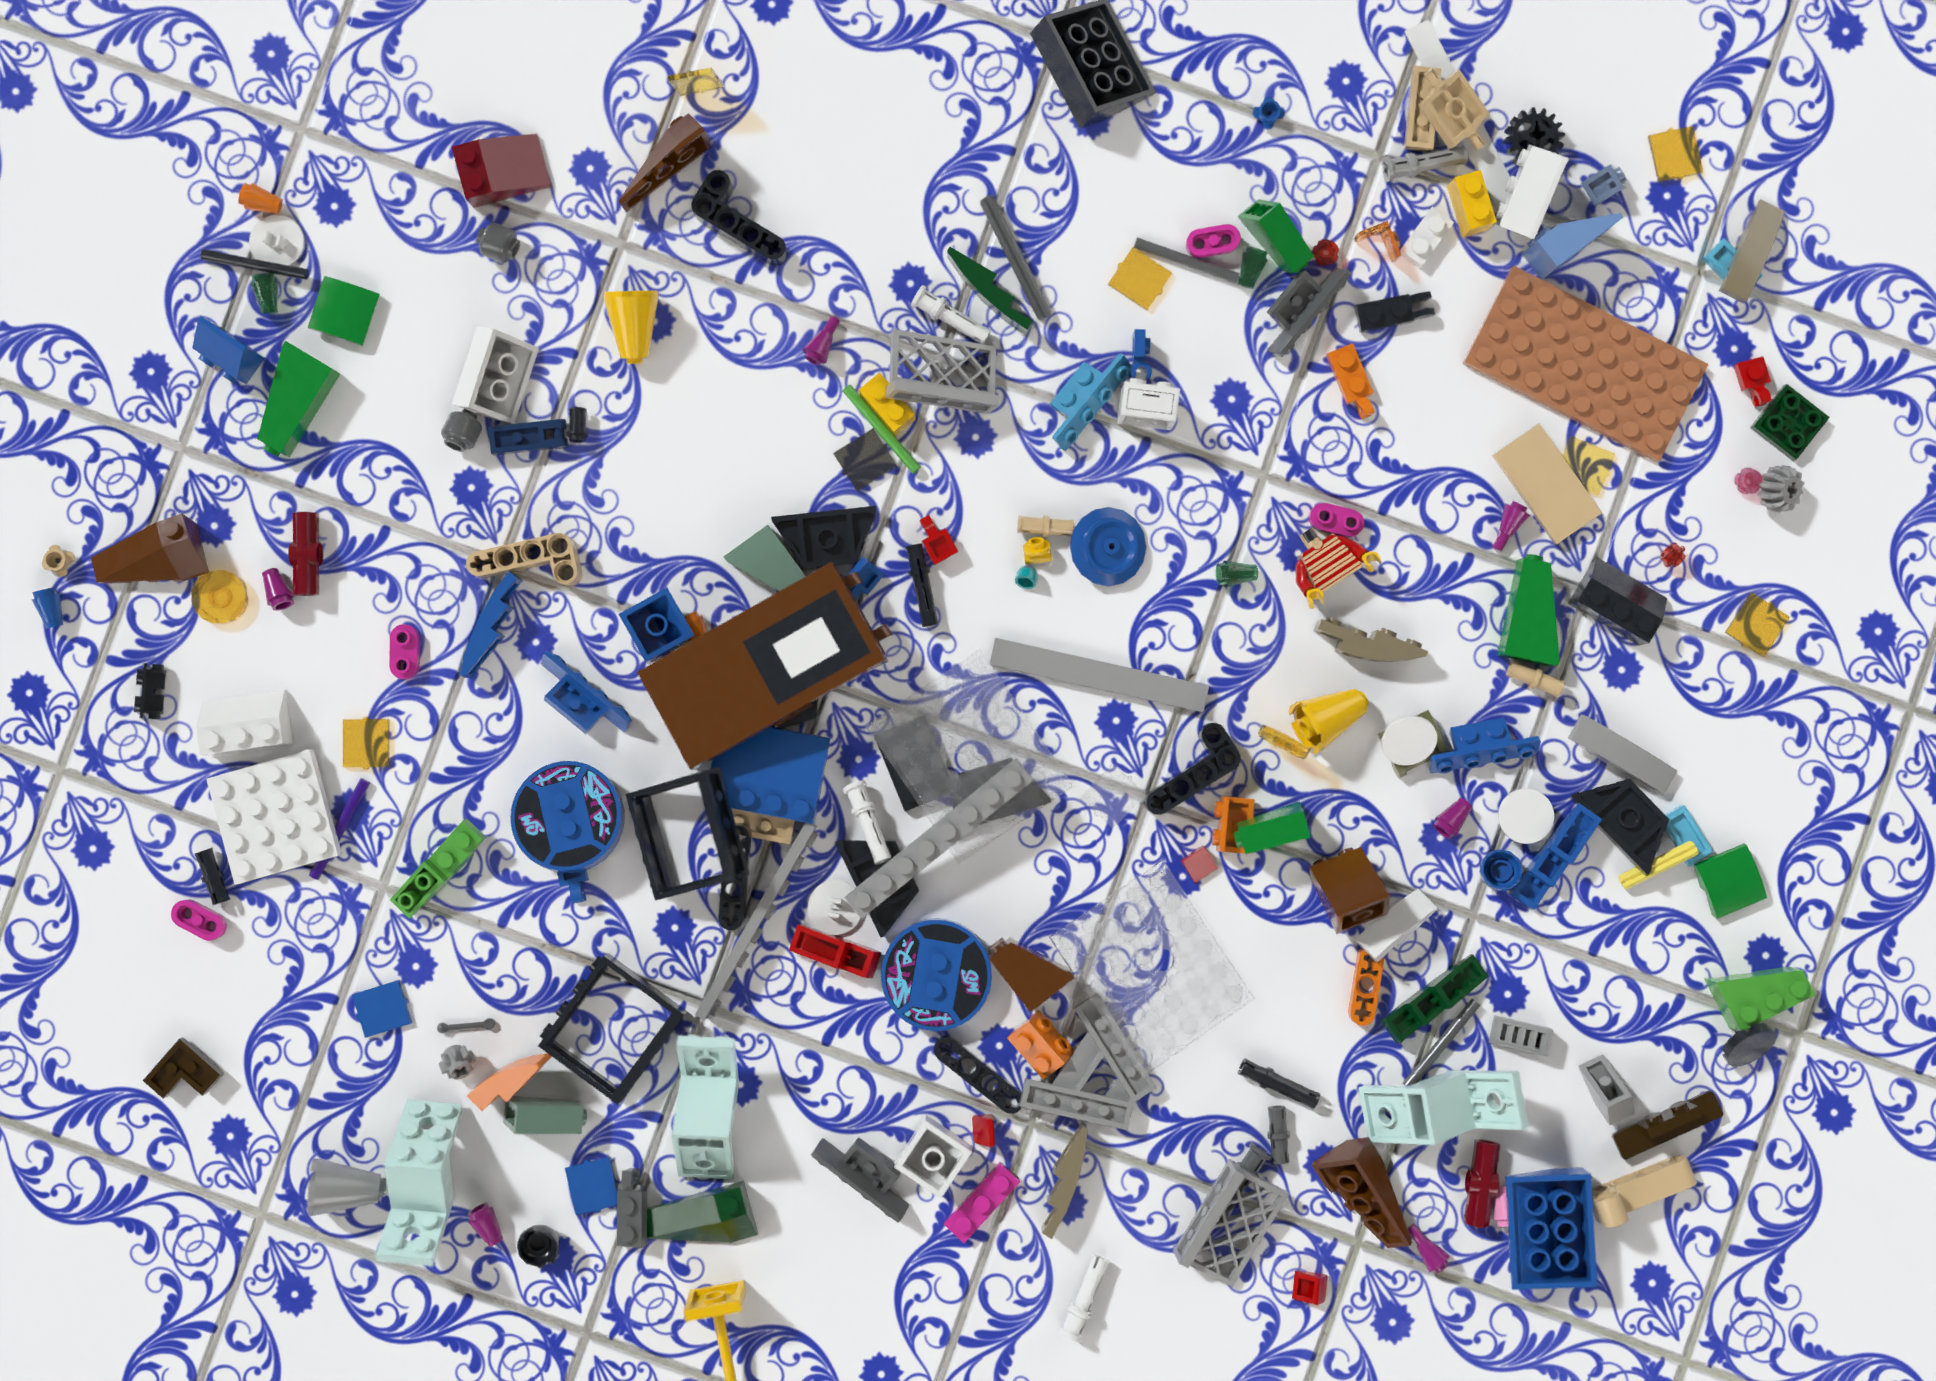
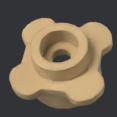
(50, 557)

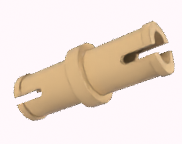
(1045, 526)
(1535, 678)

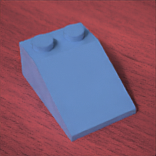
(1558, 245)

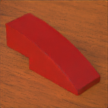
(835, 951)

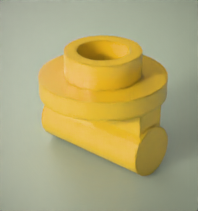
(1037, 551)

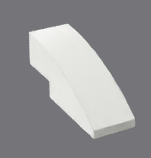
(1396, 925)

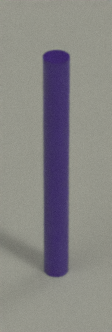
(343, 822)

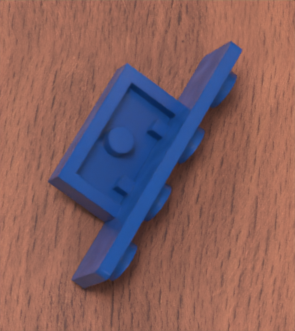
(578, 699)
(1482, 744)

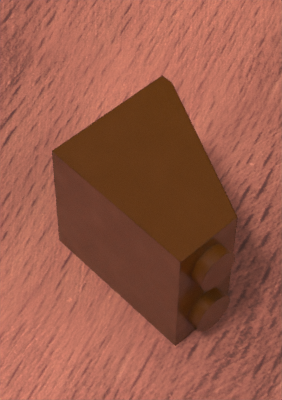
(1349, 889)
(1028, 972)

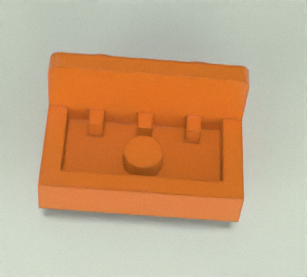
(1229, 813)
(1041, 1044)

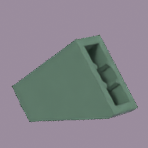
(766, 560)
(544, 1116)

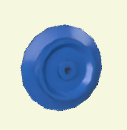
(1091, 546)

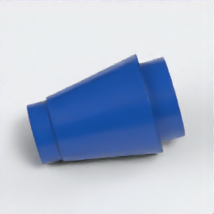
(48, 606)

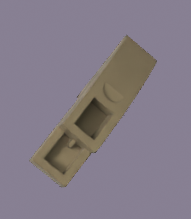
(1379, 647)

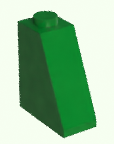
(1277, 235)
(1272, 829)

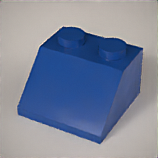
(225, 351)
(656, 625)

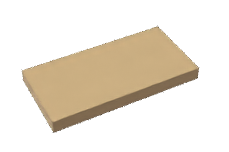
(1547, 484)

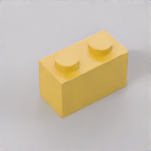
(1471, 203)
(892, 412)

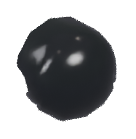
(538, 1245)

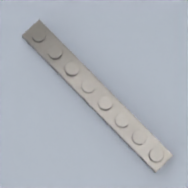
(939, 838)
(752, 931)

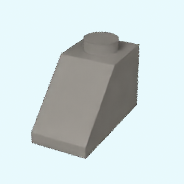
(1607, 1090)

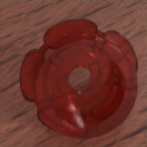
(1332, 249)
(1673, 555)

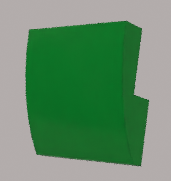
(343, 310)
(1730, 881)

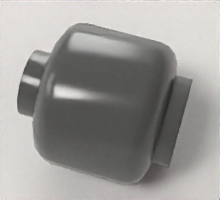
(498, 242)
(461, 430)

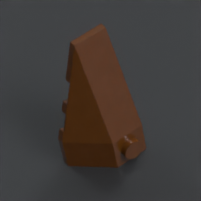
(674, 151)
(158, 552)
(1361, 1179)

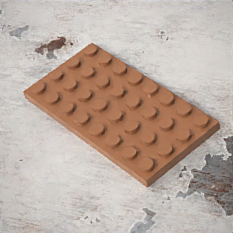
(1585, 363)

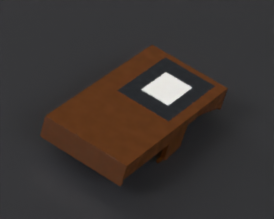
(764, 665)

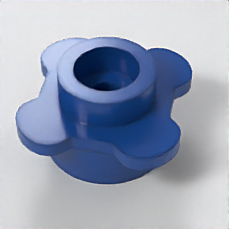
(1271, 105)

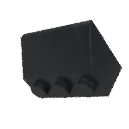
(1619, 602)

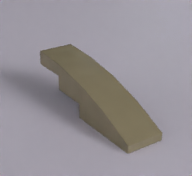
(1752, 251)
(1068, 1170)

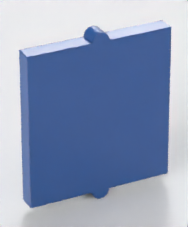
(382, 1008)
(592, 1185)

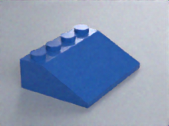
(776, 773)
(1551, 1229)

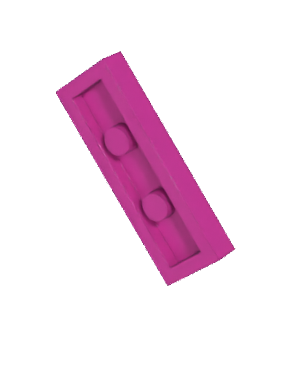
(981, 1202)

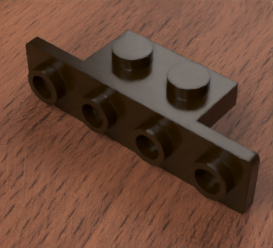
(1668, 1124)

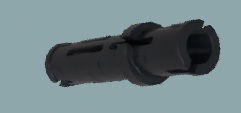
(915, 554)
(1269, 1079)

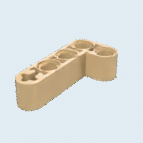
(523, 561)
(1640, 1188)

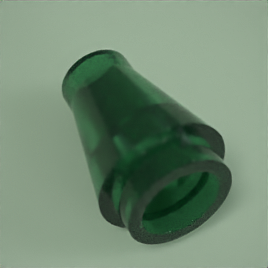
(1252, 264)
(266, 292)
(1235, 573)

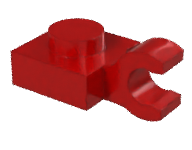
(1753, 376)
(938, 544)

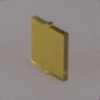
(695, 81)
(1675, 154)
(1140, 278)
(1588, 463)
(1757, 624)
(366, 743)

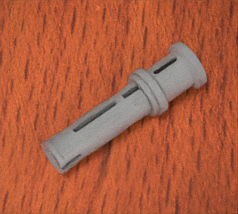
(1412, 164)

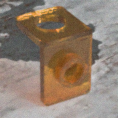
(1389, 238)

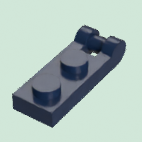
(527, 437)

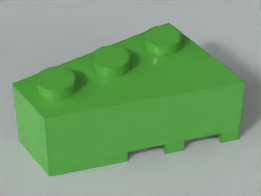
(1758, 995)

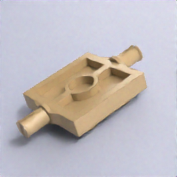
(1454, 109)

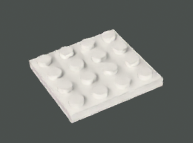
(274, 816)

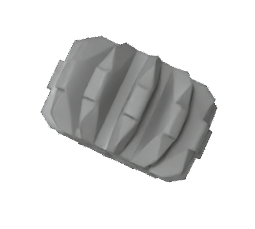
(1781, 488)

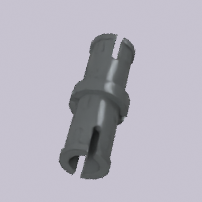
(1278, 1134)

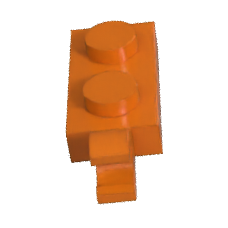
(1351, 379)

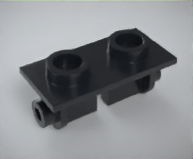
(150, 680)

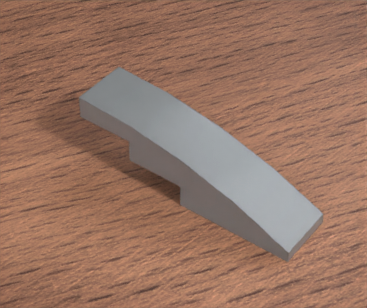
(1622, 754)

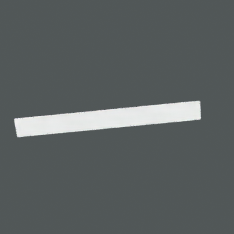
(1431, 54)

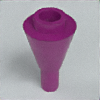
(819, 347)
(1512, 518)
(1432, 1255)

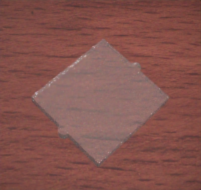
(1112, 795)

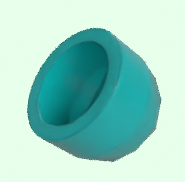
(1026, 577)

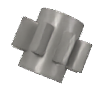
(457, 1062)

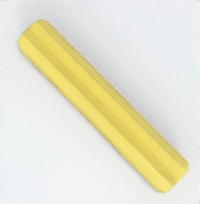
(1660, 864)

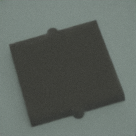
(865, 459)

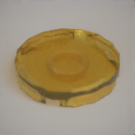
(219, 597)
(1283, 741)

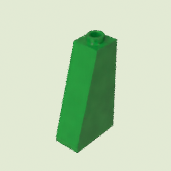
(294, 399)
(1530, 616)

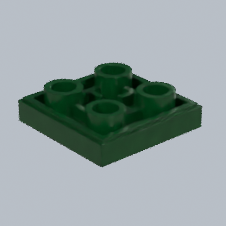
(1789, 422)

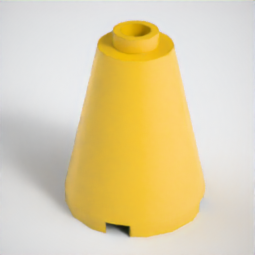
(632, 322)
(1327, 717)

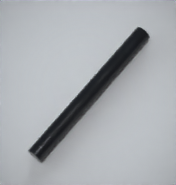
(255, 264)

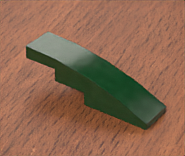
(982, 282)
(1434, 998)

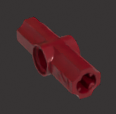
(305, 554)
(1481, 1183)

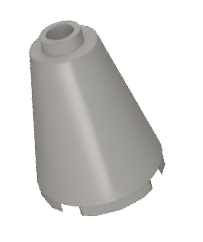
(341, 1187)

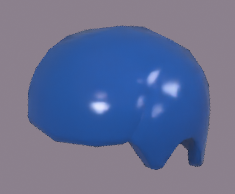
(1501, 870)

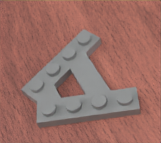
(1065, 1093)

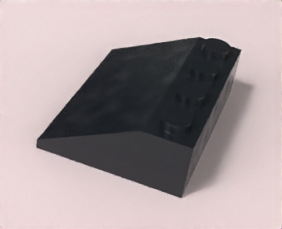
(1092, 61)

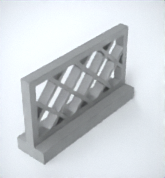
(935, 393)
(1208, 1218)

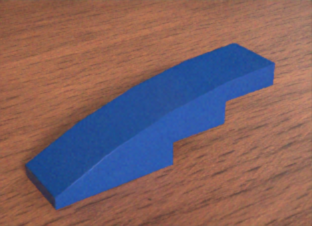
(485, 633)
(1555, 856)

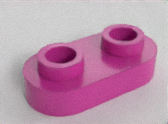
(1212, 241)
(1336, 520)
(405, 651)
(199, 921)

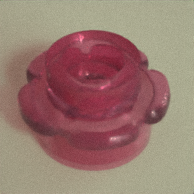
(1754, 477)

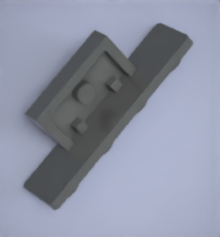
(1300, 305)
(866, 1173)

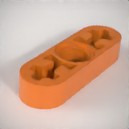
(1373, 994)

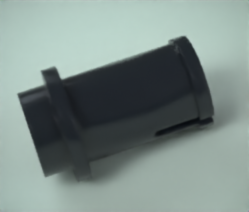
(577, 425)

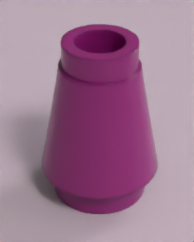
(277, 590)
(1453, 818)
(485, 1224)

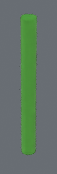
(881, 429)

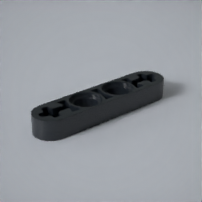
(739, 910)
(976, 1077)

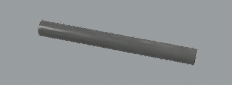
(1186, 260)
(1442, 1043)

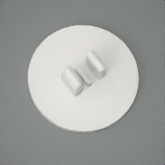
(277, 240)
(1409, 740)
(1526, 816)
(830, 909)

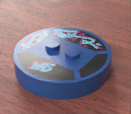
(567, 817)
(936, 974)

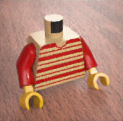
(1328, 563)

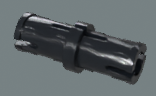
(212, 876)

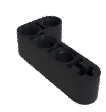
(742, 224)
(1189, 775)

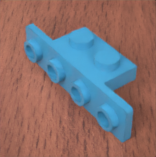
(1085, 396)

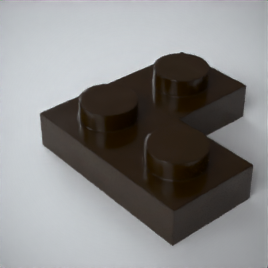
(185, 1064)

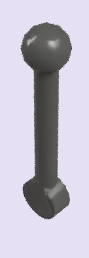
(488, 1024)

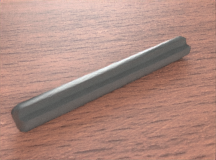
(1015, 257)

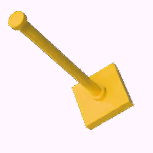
(716, 1302)

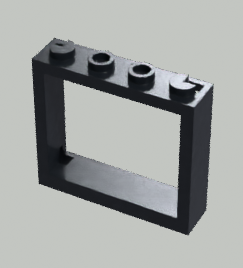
(721, 825)
(568, 1009)

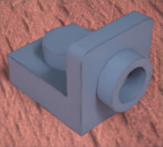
(1604, 184)

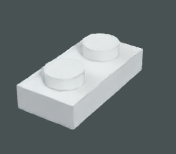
(1426, 237)

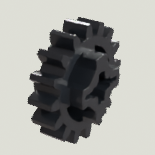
(1539, 127)

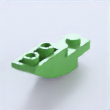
(438, 869)

